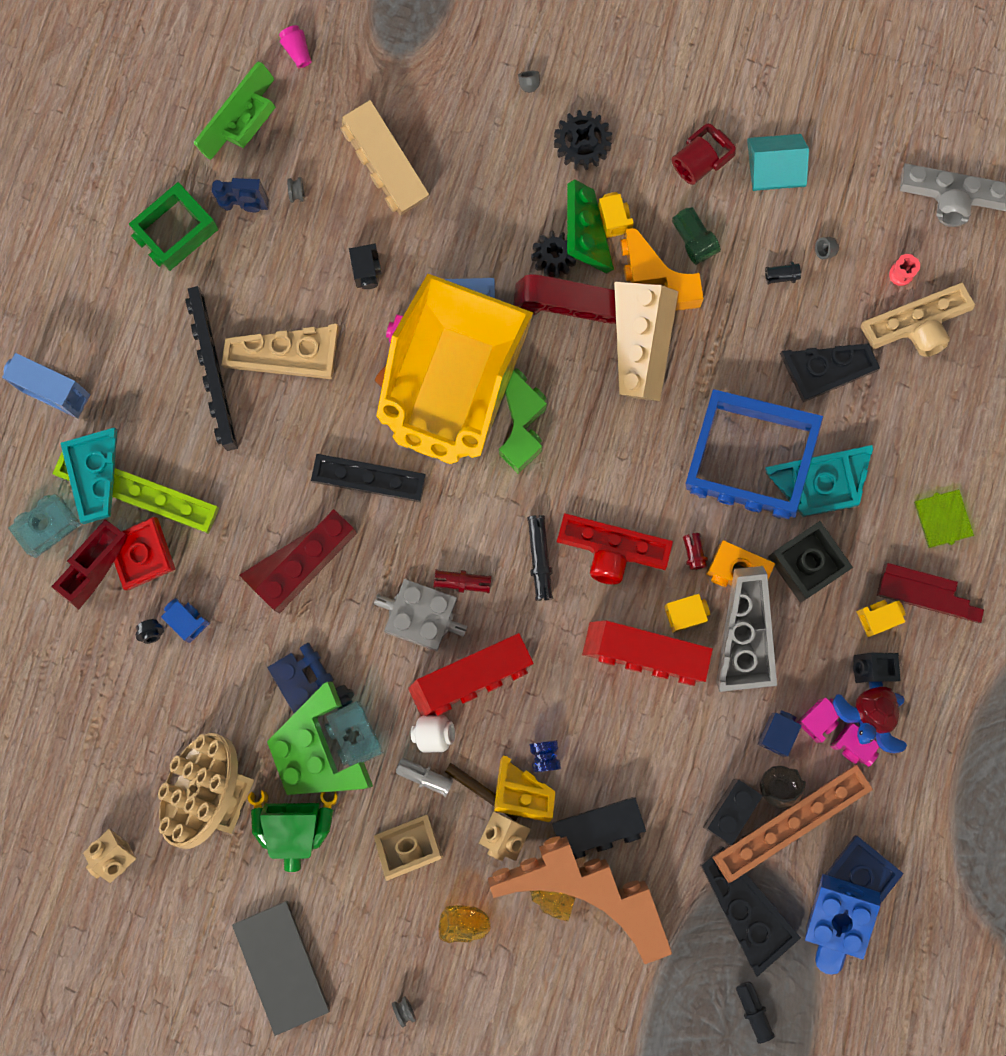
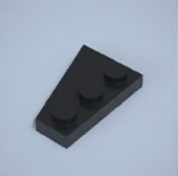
(823, 370)

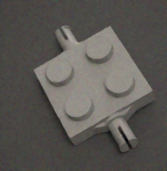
(420, 615)

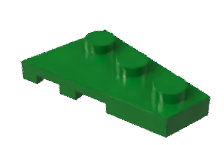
(585, 228)

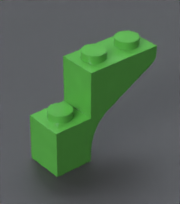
(525, 407)

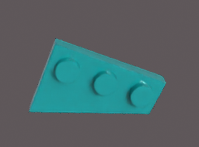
(91, 473)

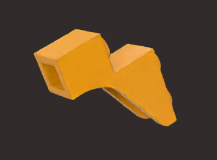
(647, 268)

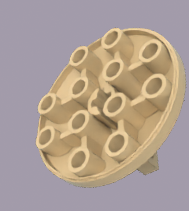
(205, 794)

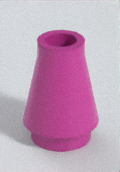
(295, 44)

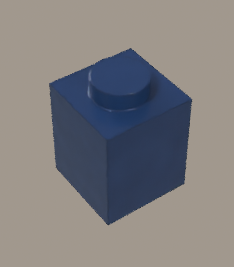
(780, 733)

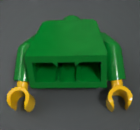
(290, 829)

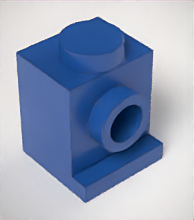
(184, 620)

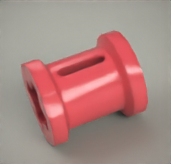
(910, 264)

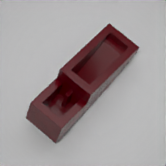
(90, 564)

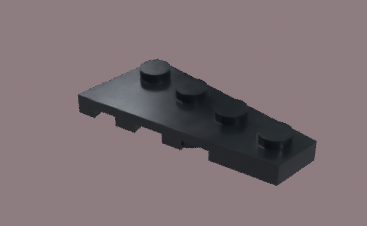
(753, 918)

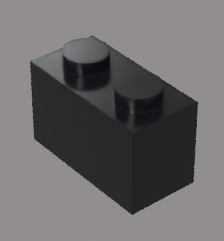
(732, 811)

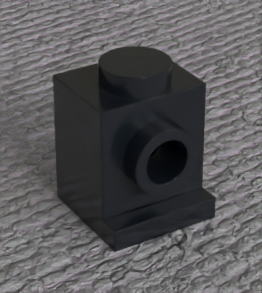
(365, 266)

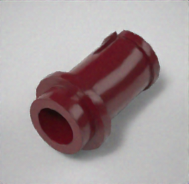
(695, 552)

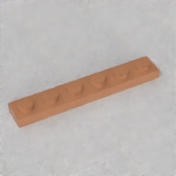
(792, 823)

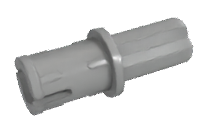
(424, 776)

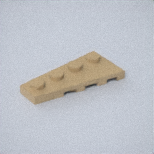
(295, 353)

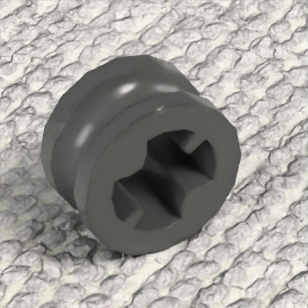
(295, 189)
(403, 1011)

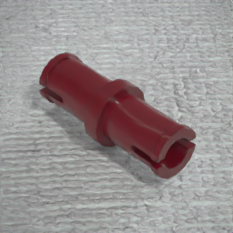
(462, 581)

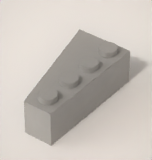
(747, 642)

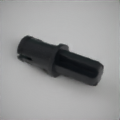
(755, 1012)

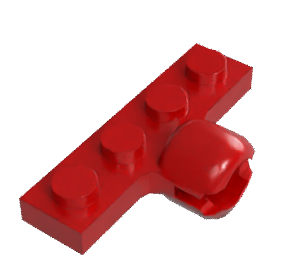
(613, 547)

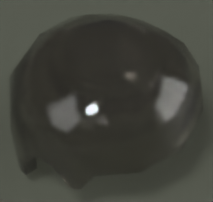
(782, 786)

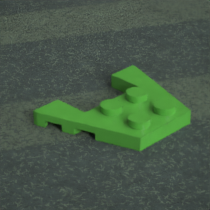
(304, 754)

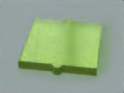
(943, 518)

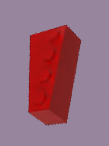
(647, 651)
(471, 675)

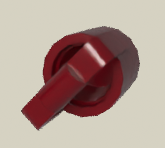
(700, 157)

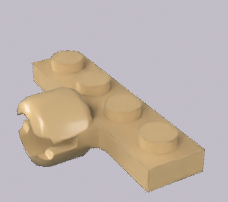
(920, 321)

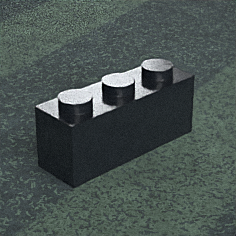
(601, 827)

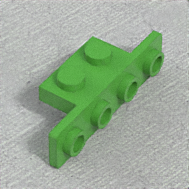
(240, 114)

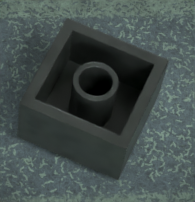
(810, 561)

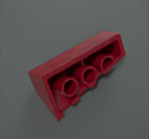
(294, 566)

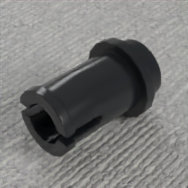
(783, 273)

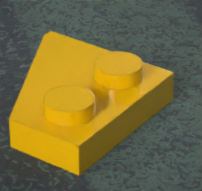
(522, 794)

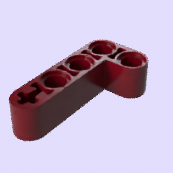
(565, 297)

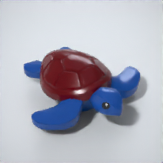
(877, 715)

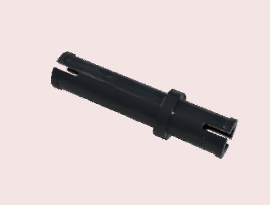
(540, 560)

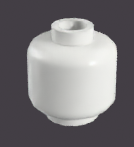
(433, 733)

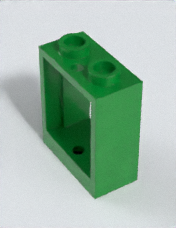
(189, 242)

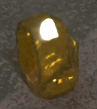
(553, 903)
(463, 924)

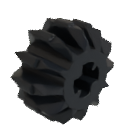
(545, 259)

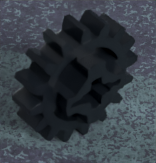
(587, 150)

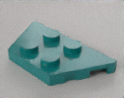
(832, 481)

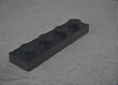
(368, 478)

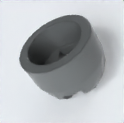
(529, 80)
(826, 243)

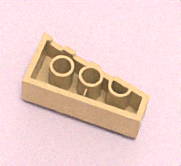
(384, 158)
(643, 337)

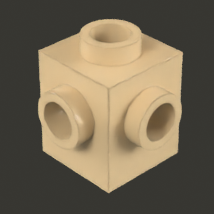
(504, 837)
(108, 856)

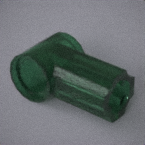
(698, 241)

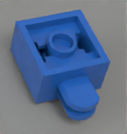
(841, 922)

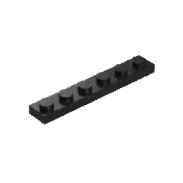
(213, 379)

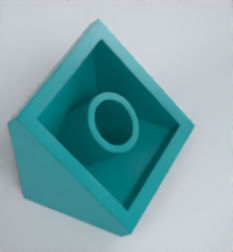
(778, 161)

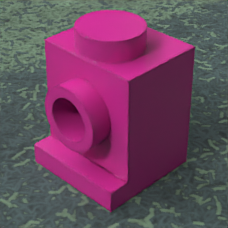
(819, 719)
(853, 749)

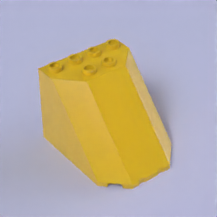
(450, 369)

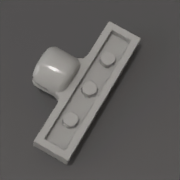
(953, 192)

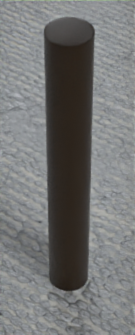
(474, 786)

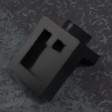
(876, 667)

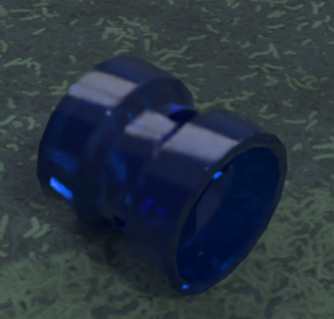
(544, 756)

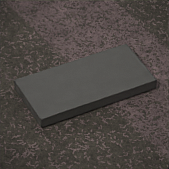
(281, 968)

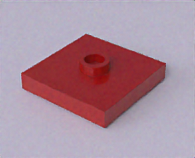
(143, 555)

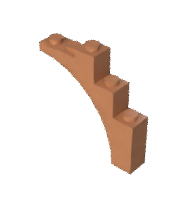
(558, 872)

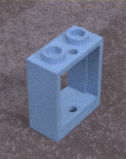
(45, 385)

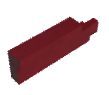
(925, 592)

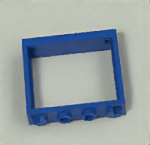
(766, 412)

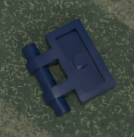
(243, 192)
(293, 681)

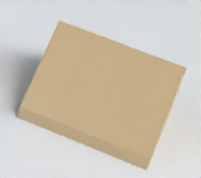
(407, 847)

